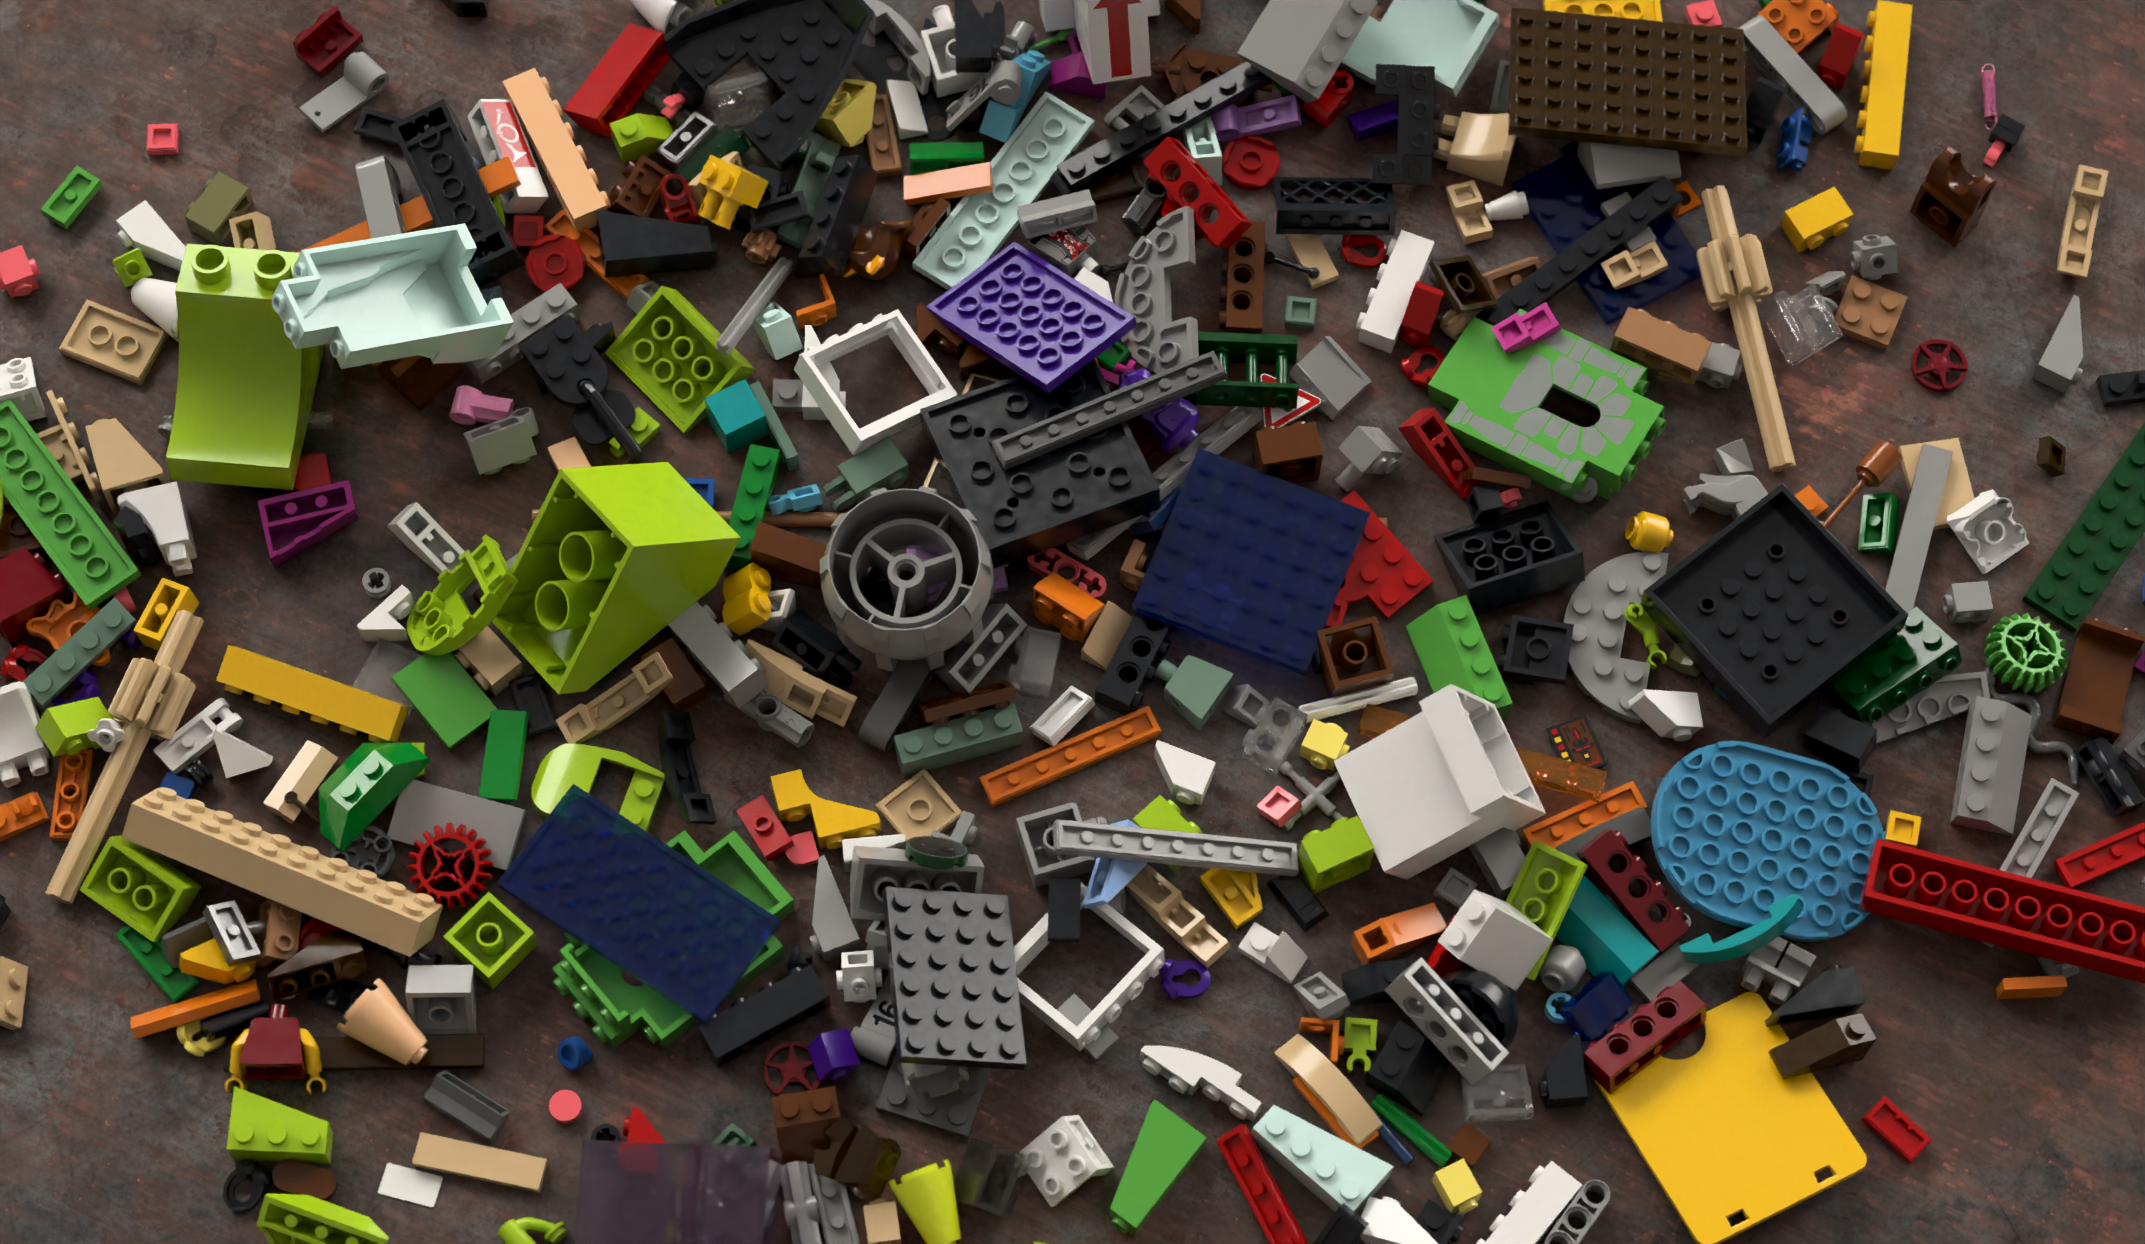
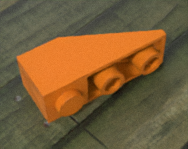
(1397, 933)

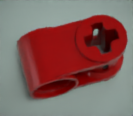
(1331, 100)
(680, 203)

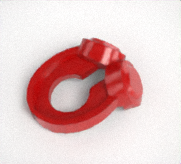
(1357, 257)
(1410, 364)
(9, 667)

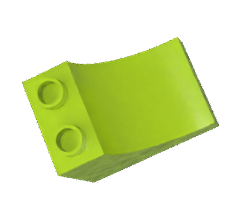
(239, 378)

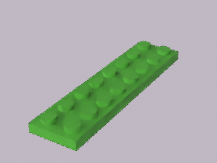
(59, 513)

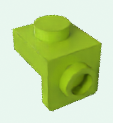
(131, 267)

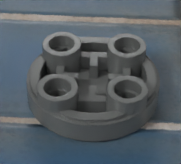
(369, 851)

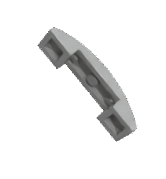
(905, 39)

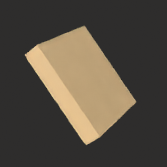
(919, 807)

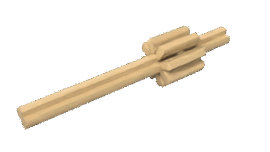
(1737, 279)
(148, 706)

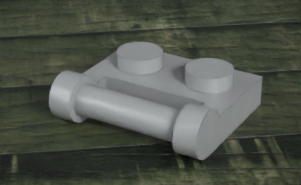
(1135, 105)

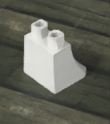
(166, 521)
(19, 739)

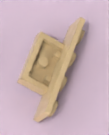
(61, 444)

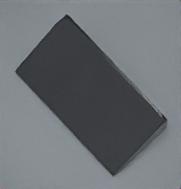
(233, 1020)

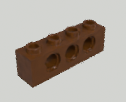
(1246, 294)

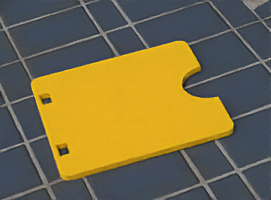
(1731, 1130)

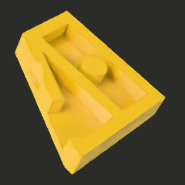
(1234, 894)

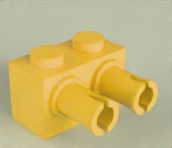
(727, 190)

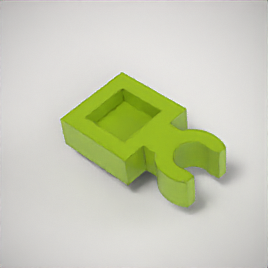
(1359, 1039)

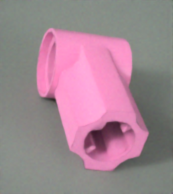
(473, 406)

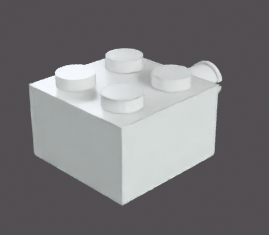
(940, 48)

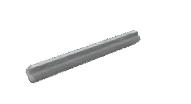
(754, 306)

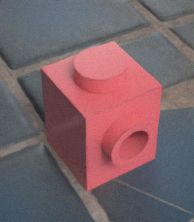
(17, 272)

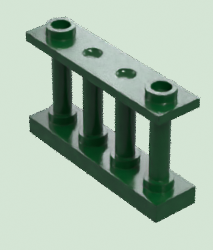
(1250, 350)

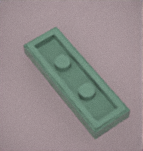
(776, 430)

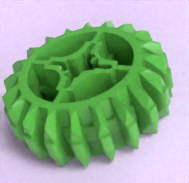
(2043, 650)

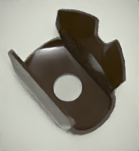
(857, 1159)

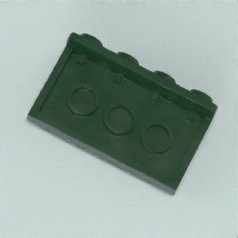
(1898, 669)

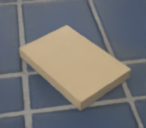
(114, 342)
(1957, 487)

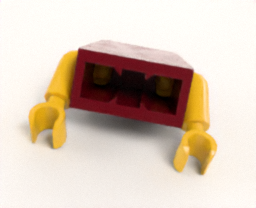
(275, 1050)

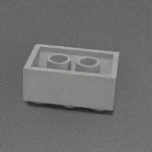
(1626, 165)

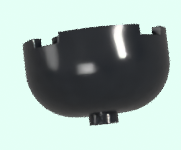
(1487, 1001)

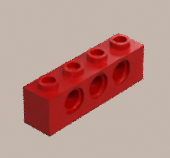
(1230, 221)

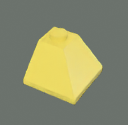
(849, 113)

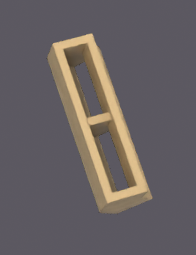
(302, 777)

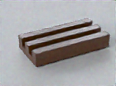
(1499, 477)

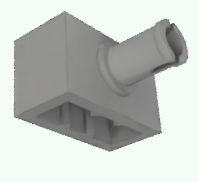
(1369, 453)

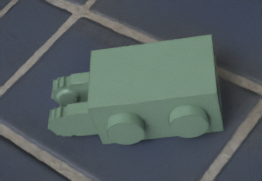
(866, 472)

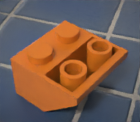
(1066, 607)

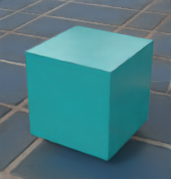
(736, 416)

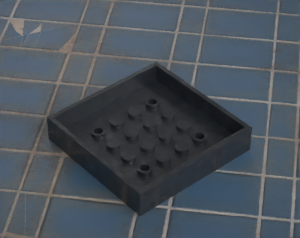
(1053, 492)
(1773, 610)

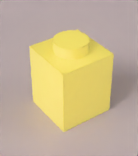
(1457, 1187)

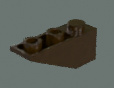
(323, 962)

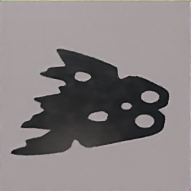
(874, 67)

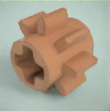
(761, 246)

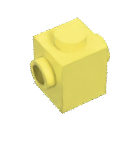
(1324, 744)

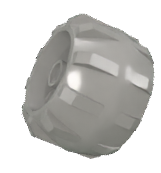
(899, 522)

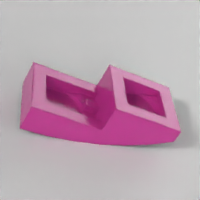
(1526, 330)

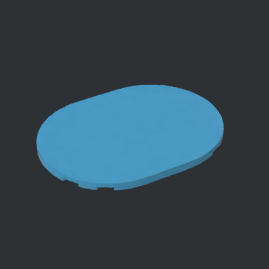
(1758, 825)

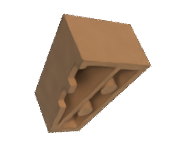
(1660, 346)

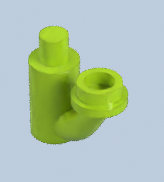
(516, 1231)

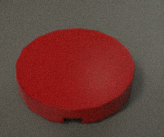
(1250, 162)
(555, 261)

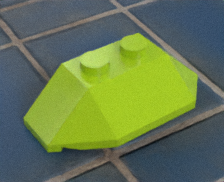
(314, 1221)

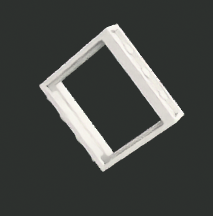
(859, 335)
(1111, 1006)

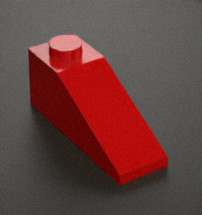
(1439, 449)

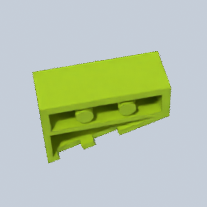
(276, 1132)

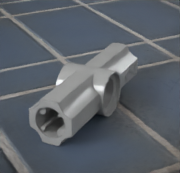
(782, 722)
(800, 1204)

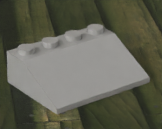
(1304, 41)

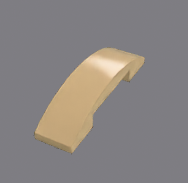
(2081, 221)
(617, 702)
(1330, 1087)

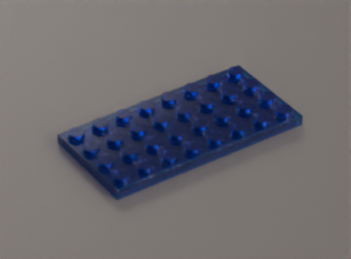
(639, 904)

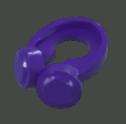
(88, 690)
(1174, 969)

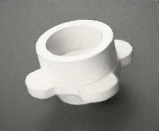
(110, 728)

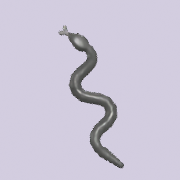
(2034, 710)

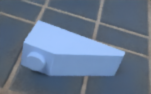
(1110, 876)

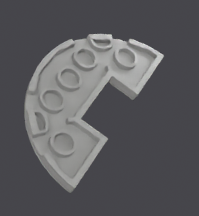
(1146, 294)
(1599, 630)

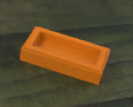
(2031, 987)

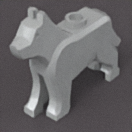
(1724, 495)

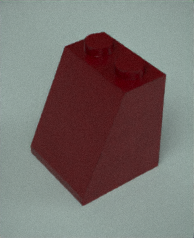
(26, 592)

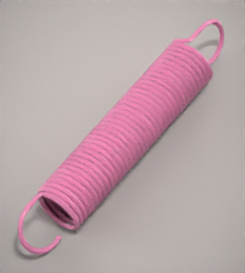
(1989, 96)

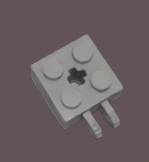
(1035, 836)

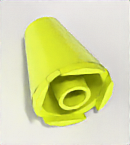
(930, 1202)

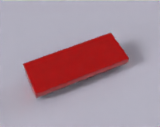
(618, 80)

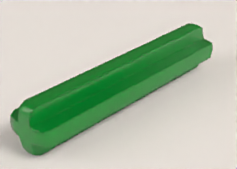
(1411, 1130)

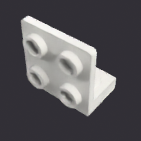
(19, 385)
(1065, 1158)

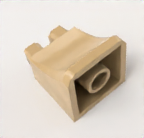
(1479, 145)

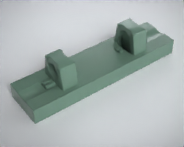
(822, 155)

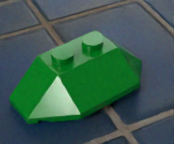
(365, 788)

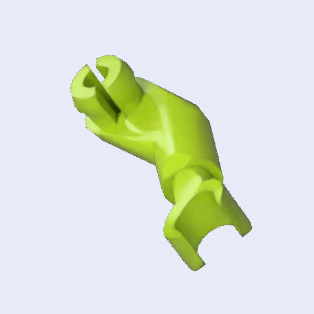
(1647, 627)

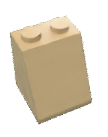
(121, 461)

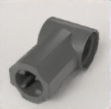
(1145, 207)

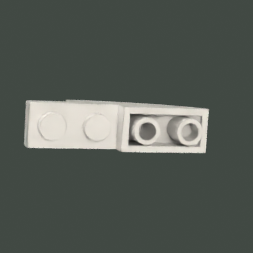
(1190, 1069)

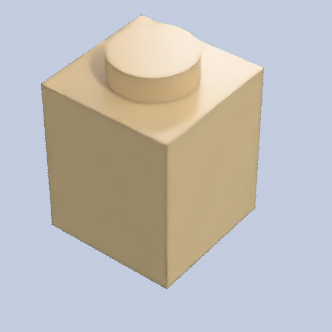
(882, 1222)

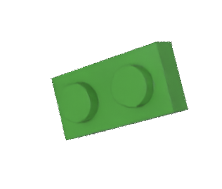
(71, 197)

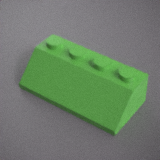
(1457, 654)

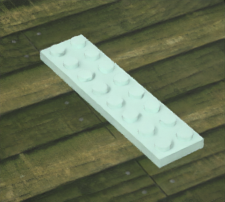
(1019, 177)

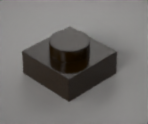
(2051, 456)

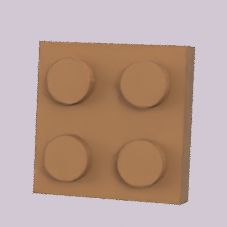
(1869, 312)

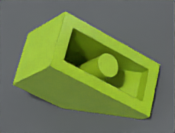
(639, 135)

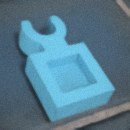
(800, 499)

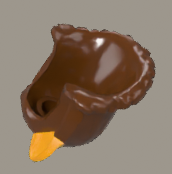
(876, 250)

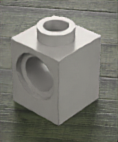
(1968, 602)

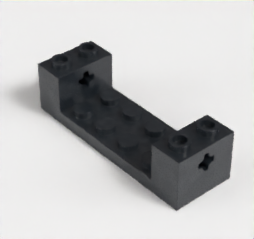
(455, 188)

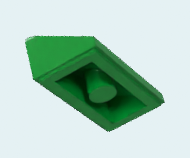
(1879, 524)

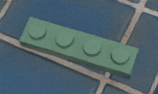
(79, 652)

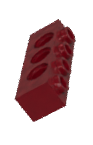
(1616, 885)
(1614, 1070)

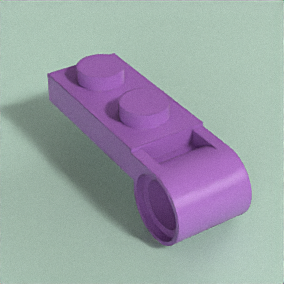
(1256, 118)

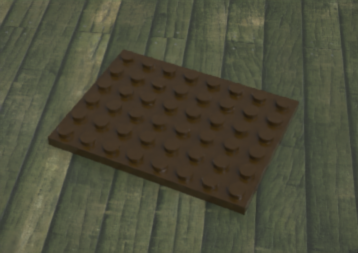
(1627, 82)

